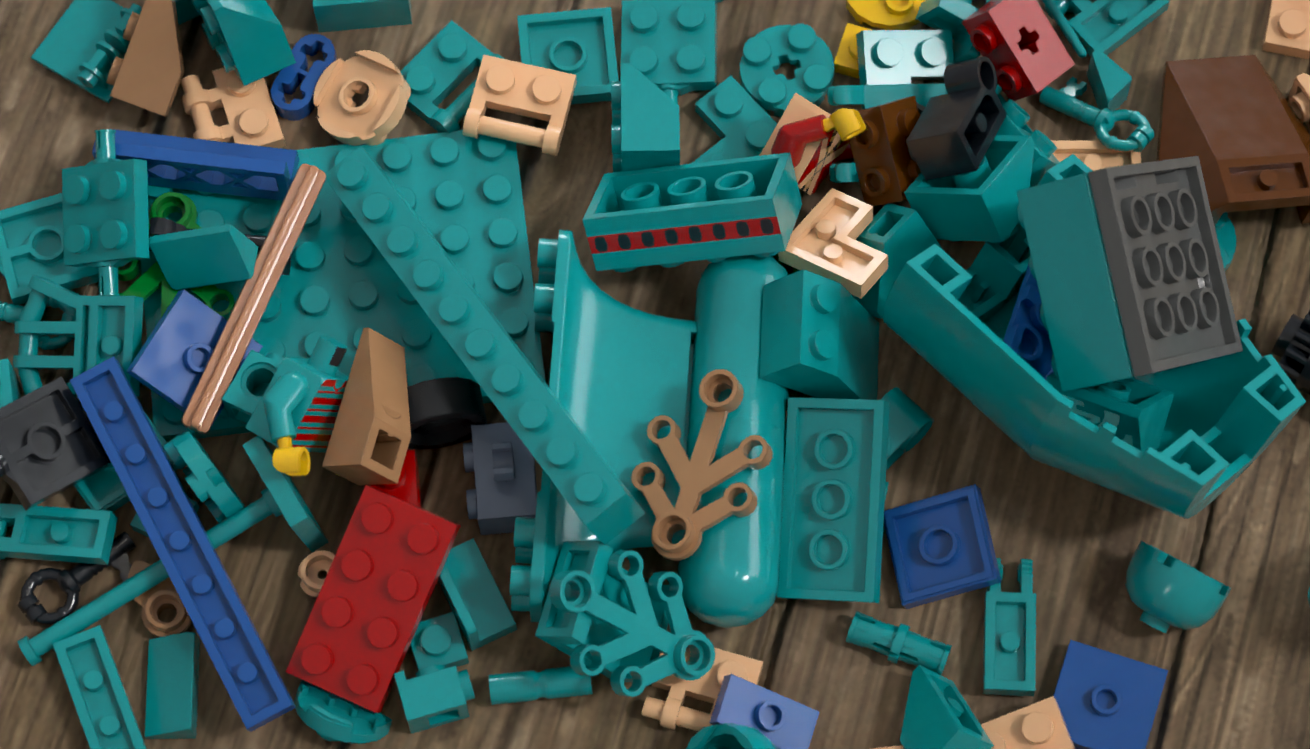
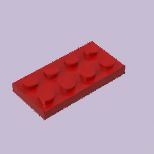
(373, 598)

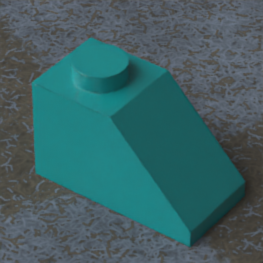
(939, 716)

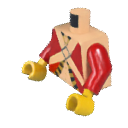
(814, 139)

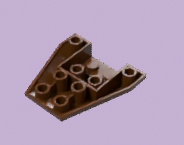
(1241, 129)

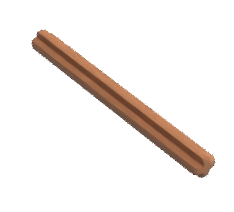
(253, 298)

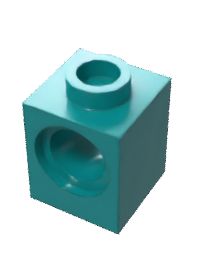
(255, 370)

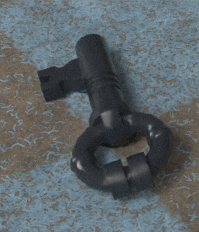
(71, 582)

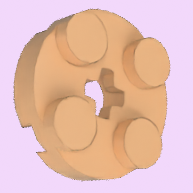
(381, 111)

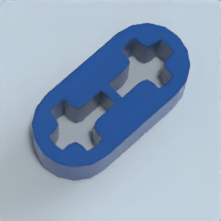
(293, 75)

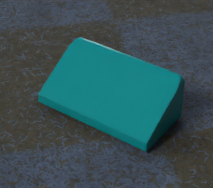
(204, 256)
(172, 687)

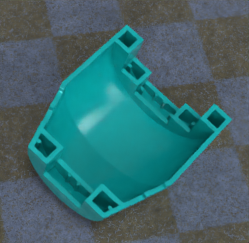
(1220, 407)

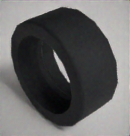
(444, 412)

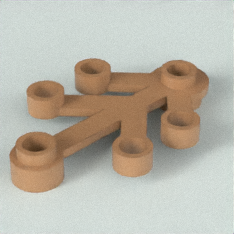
(699, 472)

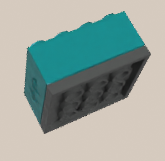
(1128, 271)

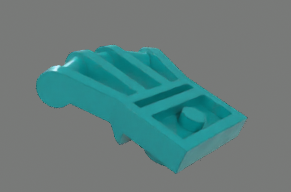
(101, 330)

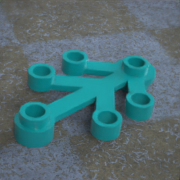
(638, 625)

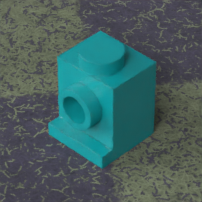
(434, 696)

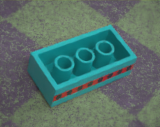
(693, 212)

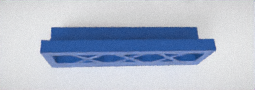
(210, 164)

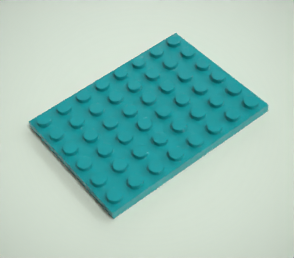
(342, 283)

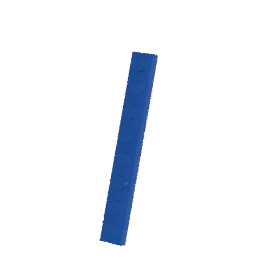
(182, 544)

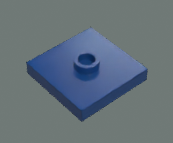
(180, 350)
(941, 546)
(1107, 698)

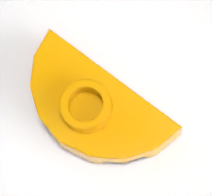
(885, 13)

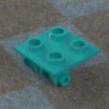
(87, 43)

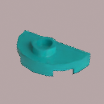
(338, 718)

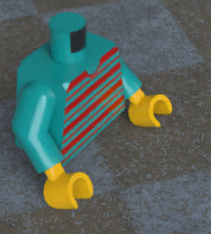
(301, 406)

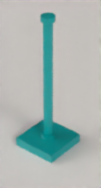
(278, 499)

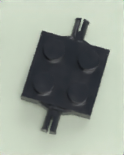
(47, 444)

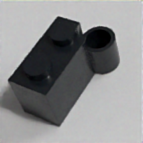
(958, 125)

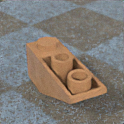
(153, 59)
(373, 415)

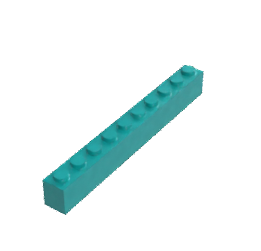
(485, 347)

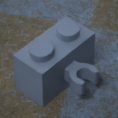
(502, 478)

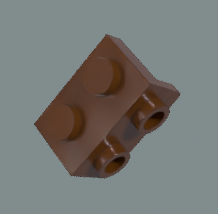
(882, 151)

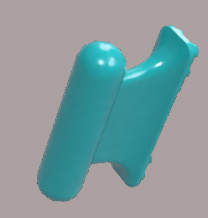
(619, 372)

